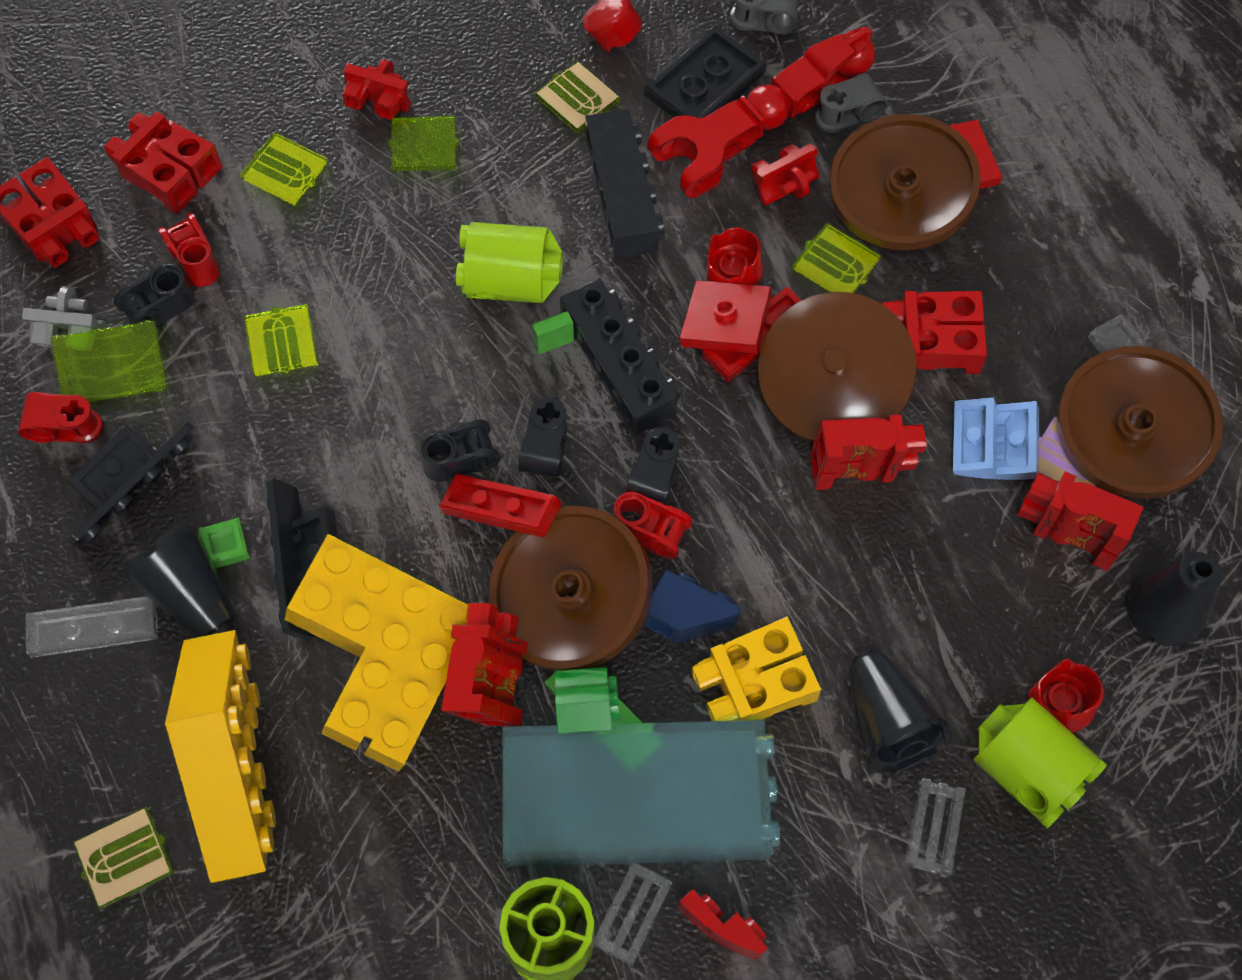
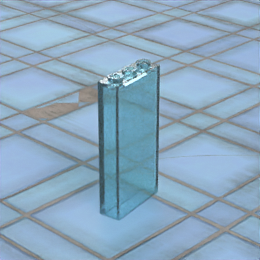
(638, 794)

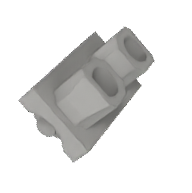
(45, 323)

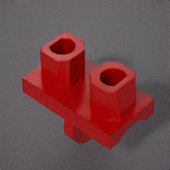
(378, 86)
(787, 175)

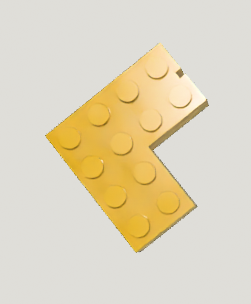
(398, 633)
(212, 744)

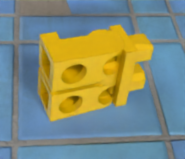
(758, 674)

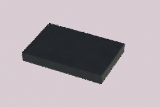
(705, 76)

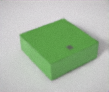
(553, 332)
(225, 542)

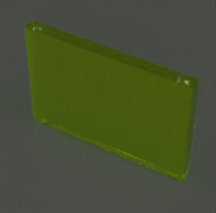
(110, 362)

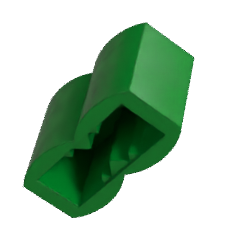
(585, 700)

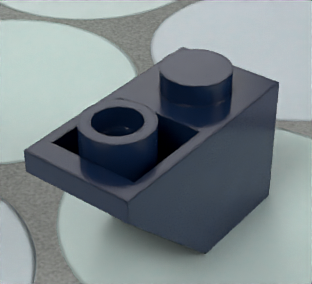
(687, 611)

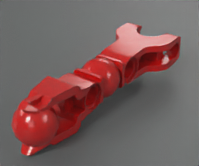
(740, 123)

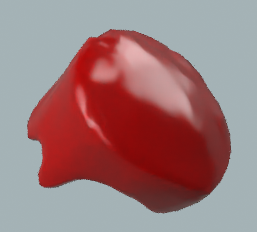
(612, 23)
(735, 257)
(1070, 694)

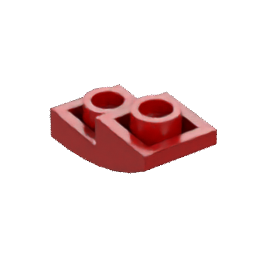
(736, 934)

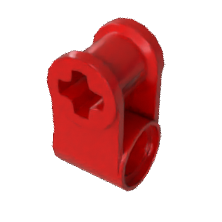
(191, 251)
(59, 419)
(654, 523)

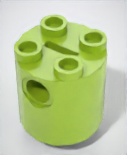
(509, 262)
(1036, 759)
(554, 909)

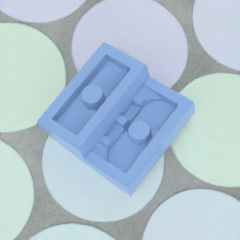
(996, 439)

